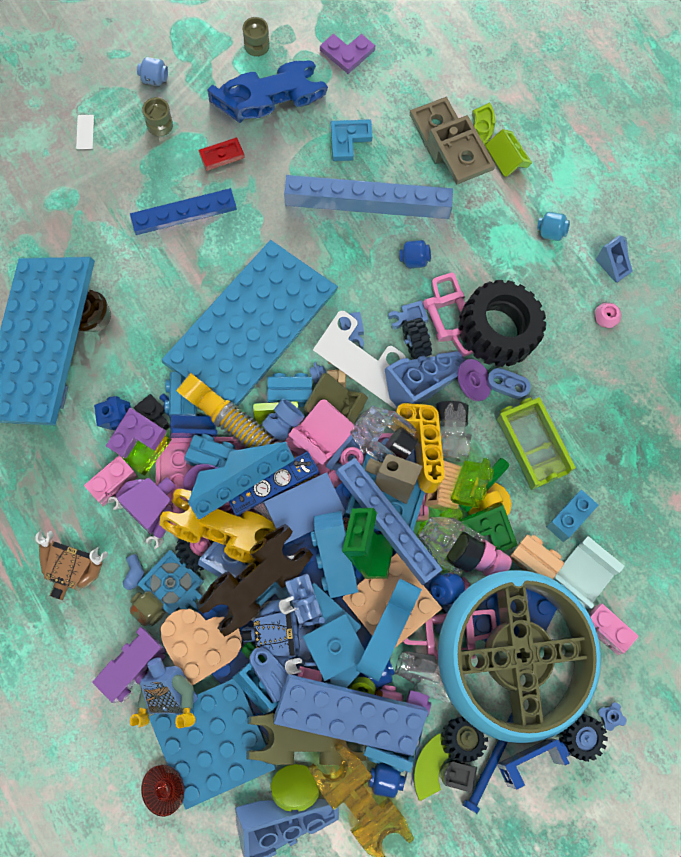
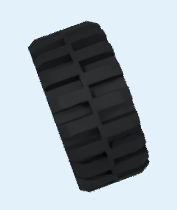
(515, 303)

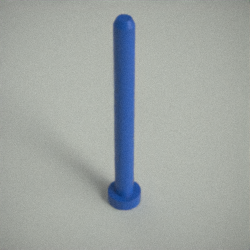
(486, 774)

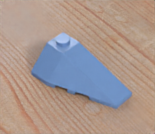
(421, 378)

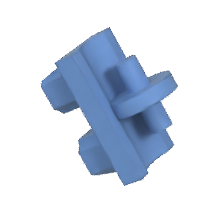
(304, 598)

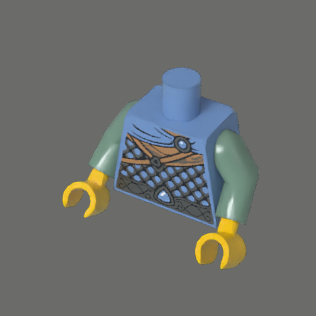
(165, 692)

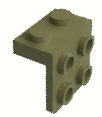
(345, 401)

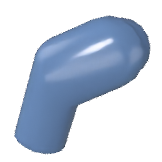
(135, 573)

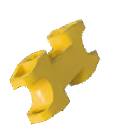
(234, 532)

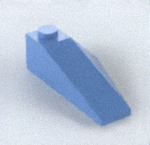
(267, 827)

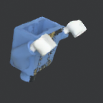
(277, 632)

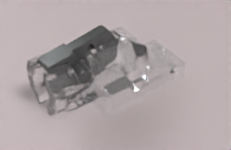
(424, 672)

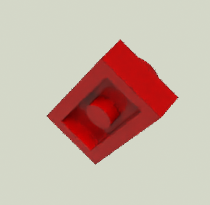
(221, 154)

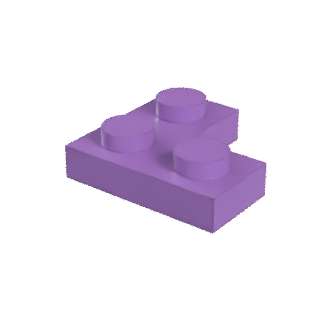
(345, 55)
(134, 428)

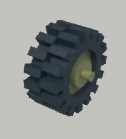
(463, 740)

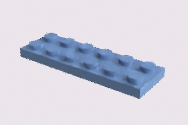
(350, 715)

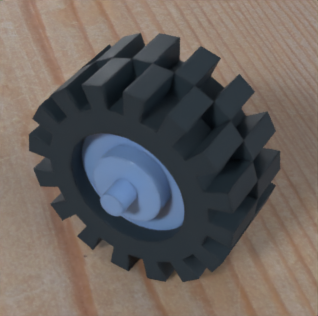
(417, 338)
(584, 738)

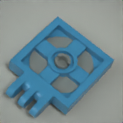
(172, 584)

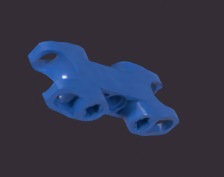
(265, 92)

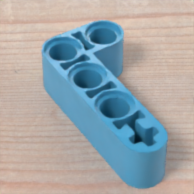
(388, 630)

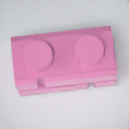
(110, 480)
(612, 630)

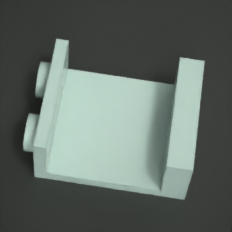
(588, 571)

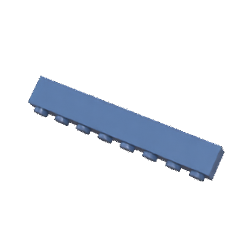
(368, 197)

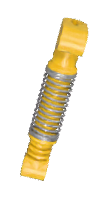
(225, 415)

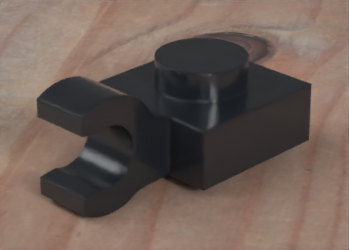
(153, 411)

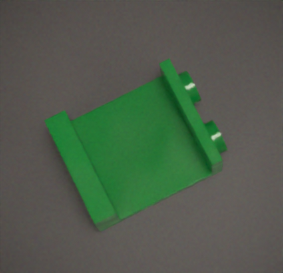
(365, 548)

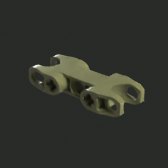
(285, 741)

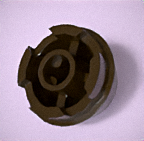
(95, 313)

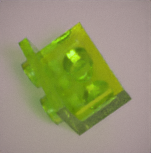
(472, 483)

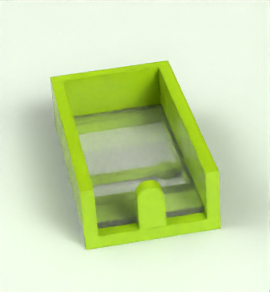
(535, 442)

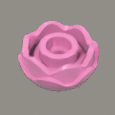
(605, 320)

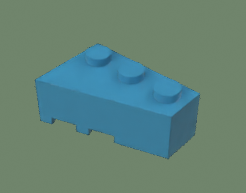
(338, 569)

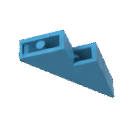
(242, 471)
(330, 611)

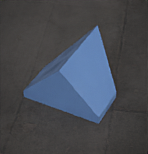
(615, 258)

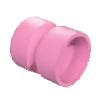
(493, 561)

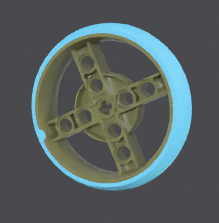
(581, 648)

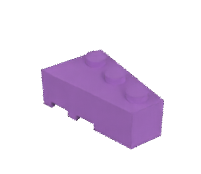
(129, 666)

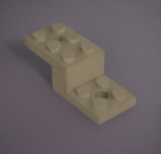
(452, 140)

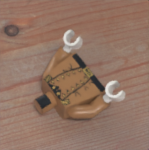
(67, 565)

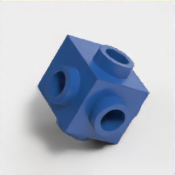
(111, 412)

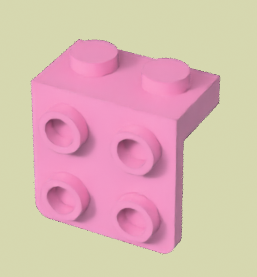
(322, 432)

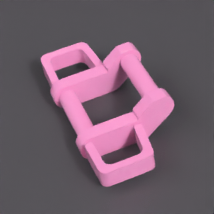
(437, 302)
(469, 630)

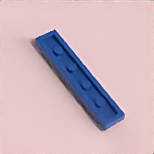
(183, 211)

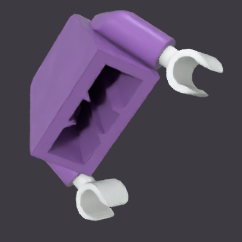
(145, 504)

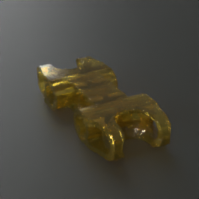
(348, 787)

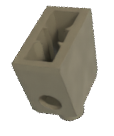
(395, 476)

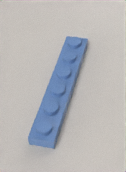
(389, 521)

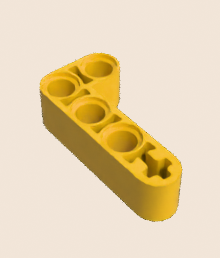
(426, 448)

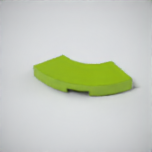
(484, 122)
(428, 767)

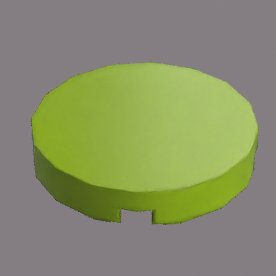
(294, 788)

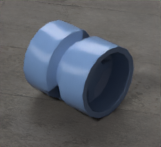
(281, 422)

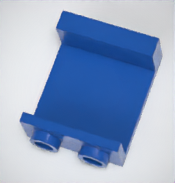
(508, 766)

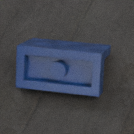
(224, 103)
(191, 425)

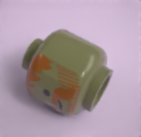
(146, 608)

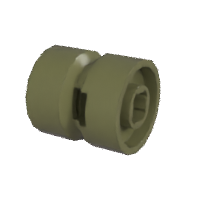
(256, 36)
(157, 116)

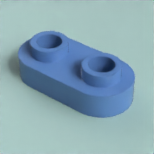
(508, 383)

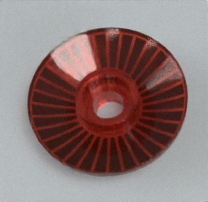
(155, 793)

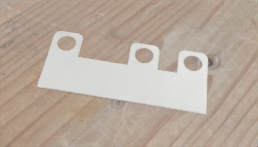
(354, 361)

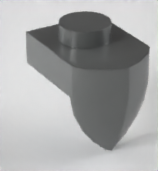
(459, 775)

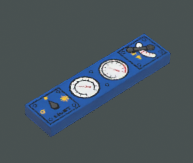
(278, 482)

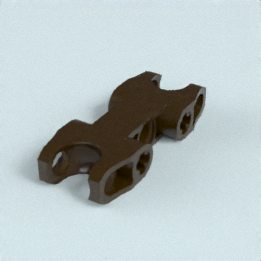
(242, 591)

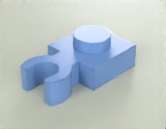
(408, 312)
(345, 324)

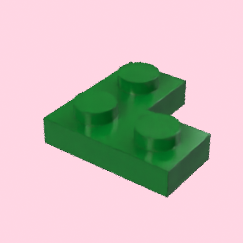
(495, 523)

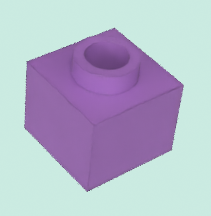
(418, 699)

